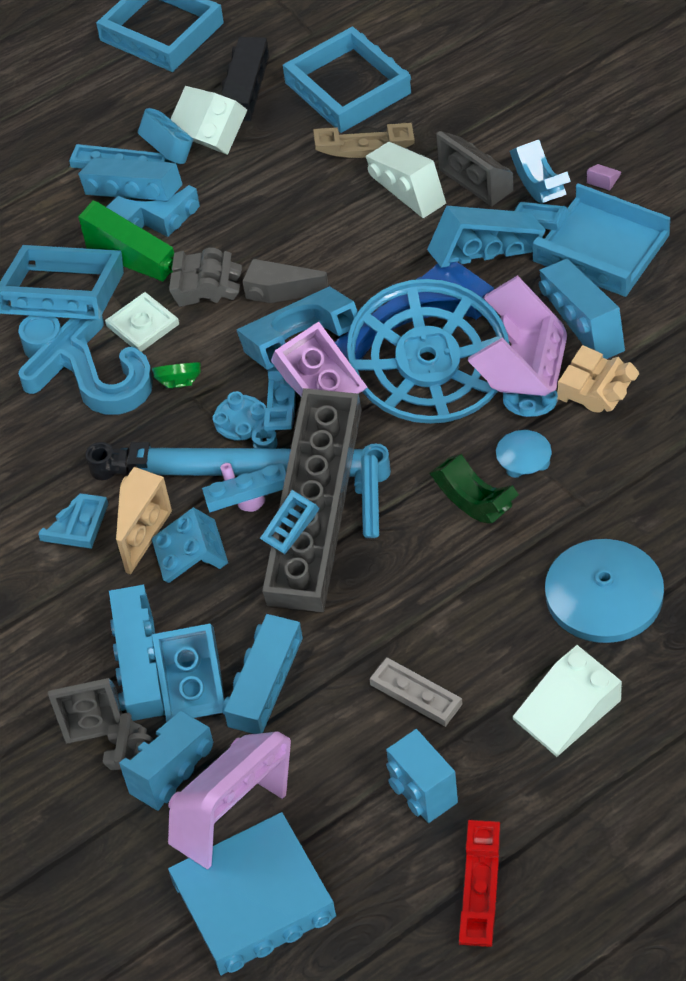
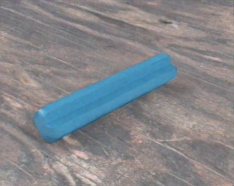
(370, 501)

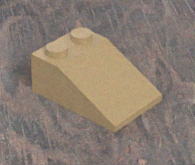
(141, 514)

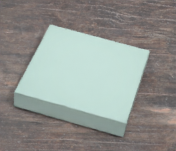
(142, 322)

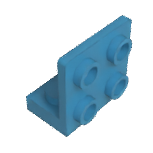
(187, 542)

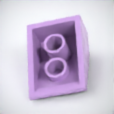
(316, 363)

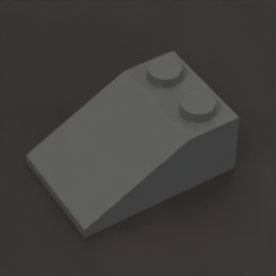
(86, 709)

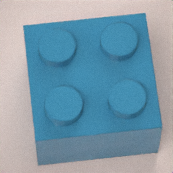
(421, 776)

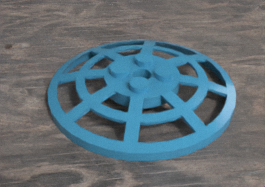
(422, 340)

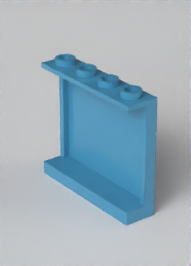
(605, 239)
(253, 894)

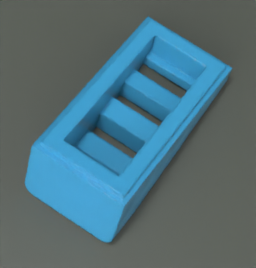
(288, 508)

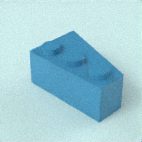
(166, 760)

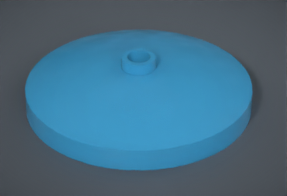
(604, 590)

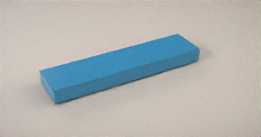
(84, 154)

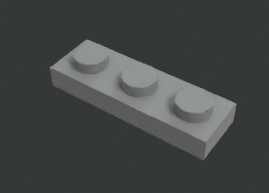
(416, 691)

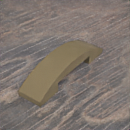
(360, 145)

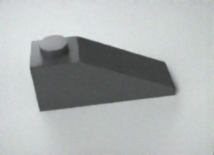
(281, 282)

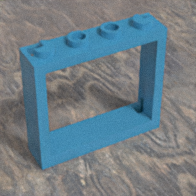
(155, 52)
(361, 108)
(60, 301)

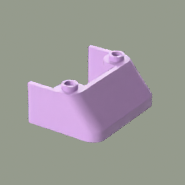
(536, 343)
(195, 809)

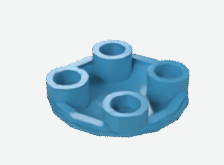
(530, 405)
(239, 416)
(523, 452)

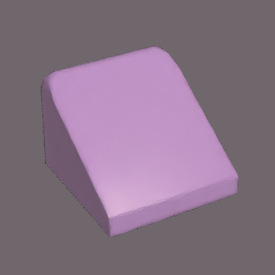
(602, 176)

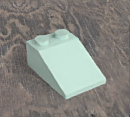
(209, 118)
(569, 700)

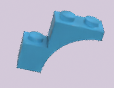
(158, 214)

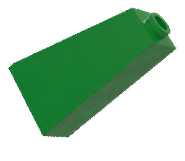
(139, 249)

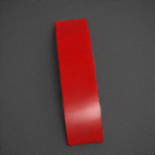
(480, 883)

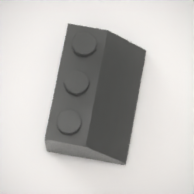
(473, 168)

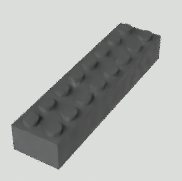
(319, 472)

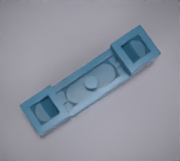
(280, 403)

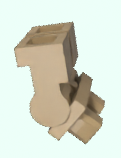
(596, 380)

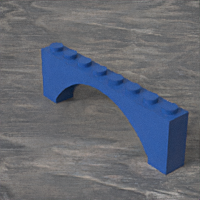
(454, 273)

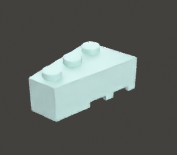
(408, 177)

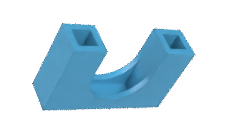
(270, 332)

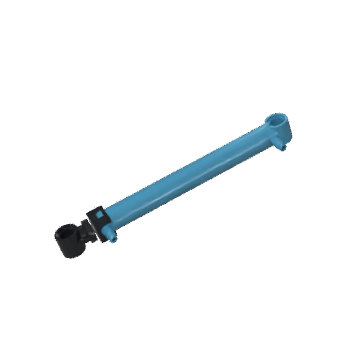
(107, 462)

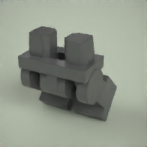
(204, 276)

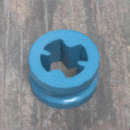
(259, 433)

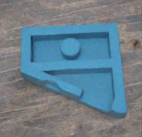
(78, 522)

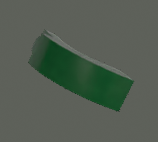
(470, 492)

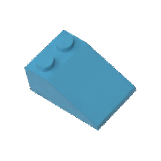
(189, 671)

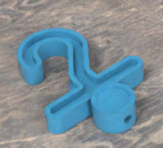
(57, 347)

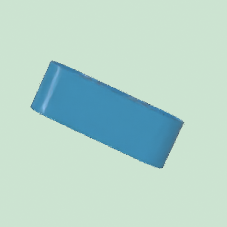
(165, 136)

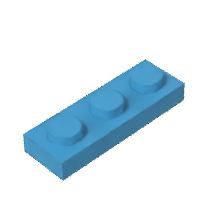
(245, 487)

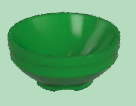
(177, 375)

